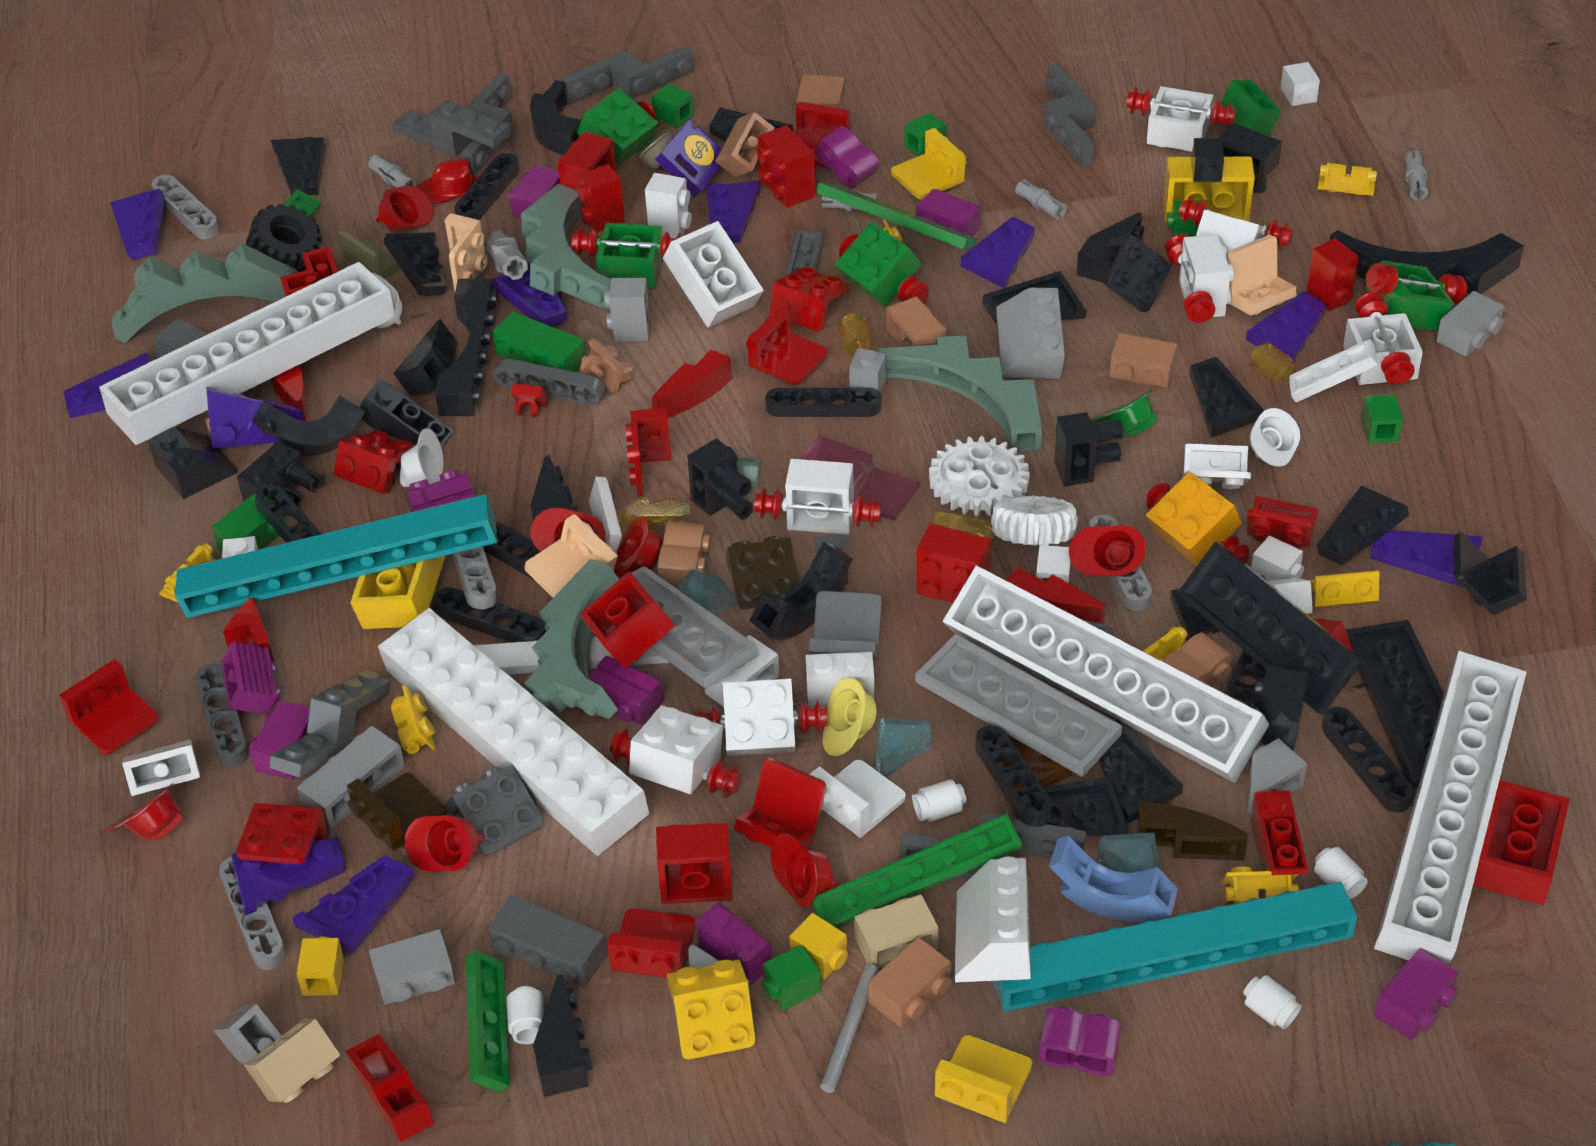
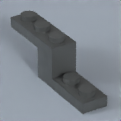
(628, 74)
(489, 104)
(1069, 115)
(451, 128)
(330, 723)
(1035, 840)

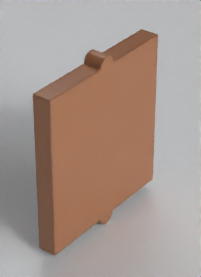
(821, 90)

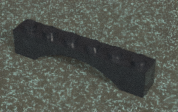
(459, 384)

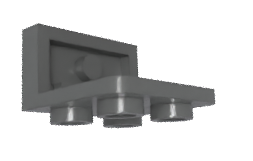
(846, 623)
(496, 808)

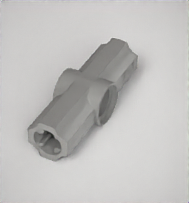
(506, 255)

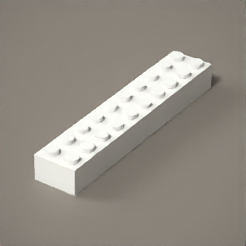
(247, 352)
(1107, 674)
(514, 728)
(1451, 810)

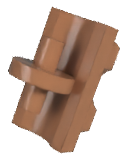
(604, 364)

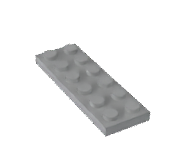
(700, 641)
(1019, 704)

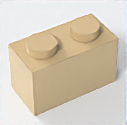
(890, 929)
(293, 1061)

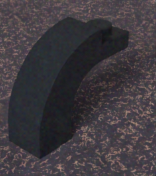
(549, 127)
(310, 437)
(794, 611)

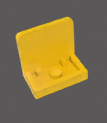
(936, 169)
(712, 1009)
(982, 1078)

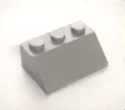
(1031, 335)

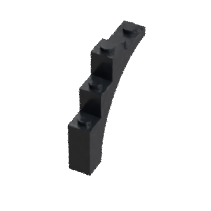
(1478, 264)

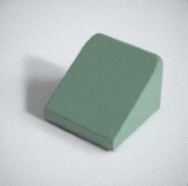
(750, 468)

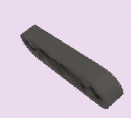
(581, 387)
(221, 715)

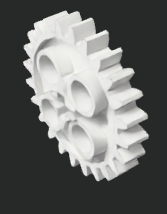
(978, 475)

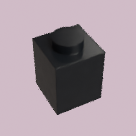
(1207, 160)

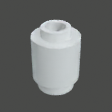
(939, 800)
(1336, 866)
(1271, 1001)
(524, 1013)

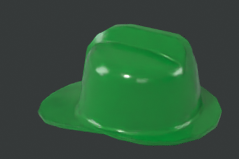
(1134, 416)

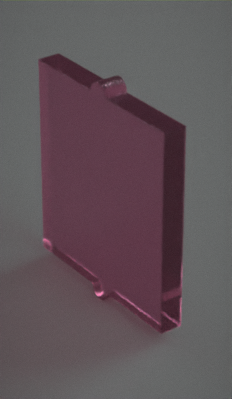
(889, 489)

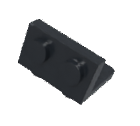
(1136, 271)
(1493, 582)

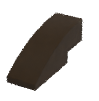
(1191, 832)

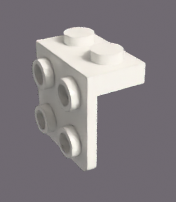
(1217, 464)
(859, 796)

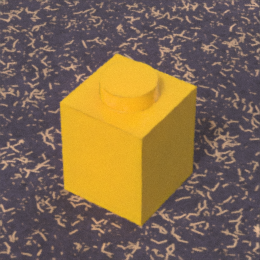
(823, 944)
(320, 966)

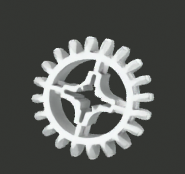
(1034, 520)

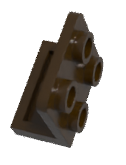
(761, 569)
(393, 807)

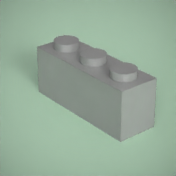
(369, 757)

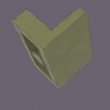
(368, 255)

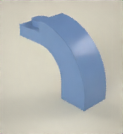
(1111, 893)

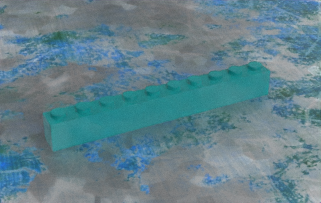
(336, 556)
(1181, 945)

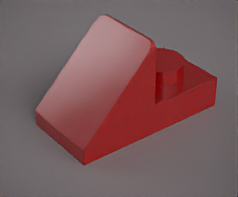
(247, 627)

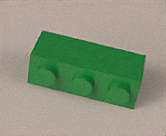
(538, 343)

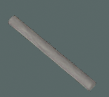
(848, 1030)

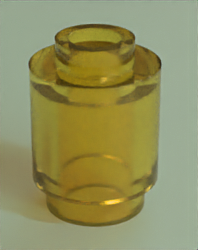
(854, 333)
(1272, 363)

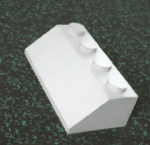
(993, 923)

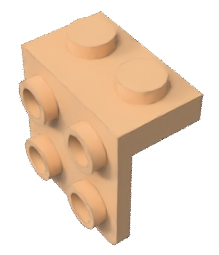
(466, 247)
(1256, 278)
(565, 557)

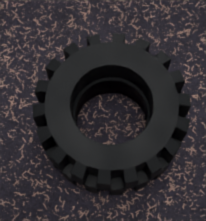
(286, 225)

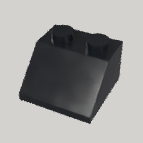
(189, 461)
(1281, 703)

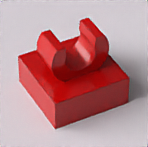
(529, 395)

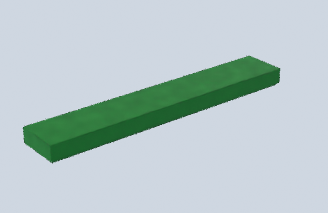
(896, 215)
(918, 871)

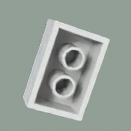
(712, 274)

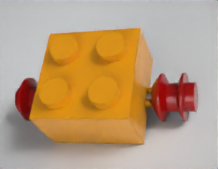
(1194, 518)

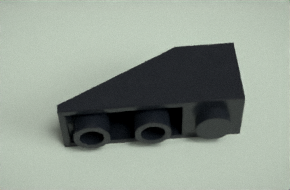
(1095, 257)
(427, 360)
(400, 416)
(549, 490)
(557, 1046)

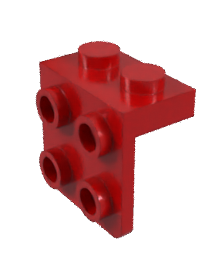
(817, 122)
(806, 296)
(782, 353)
(649, 441)
(370, 459)
(1282, 520)
(107, 709)
(783, 803)
(281, 833)
(651, 943)

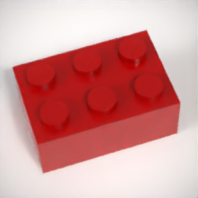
(1521, 842)

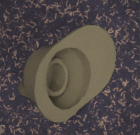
(653, 148)

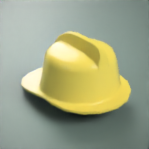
(848, 716)

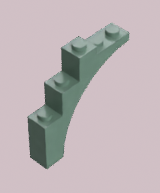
(550, 257)
(199, 277)
(980, 379)
(565, 646)

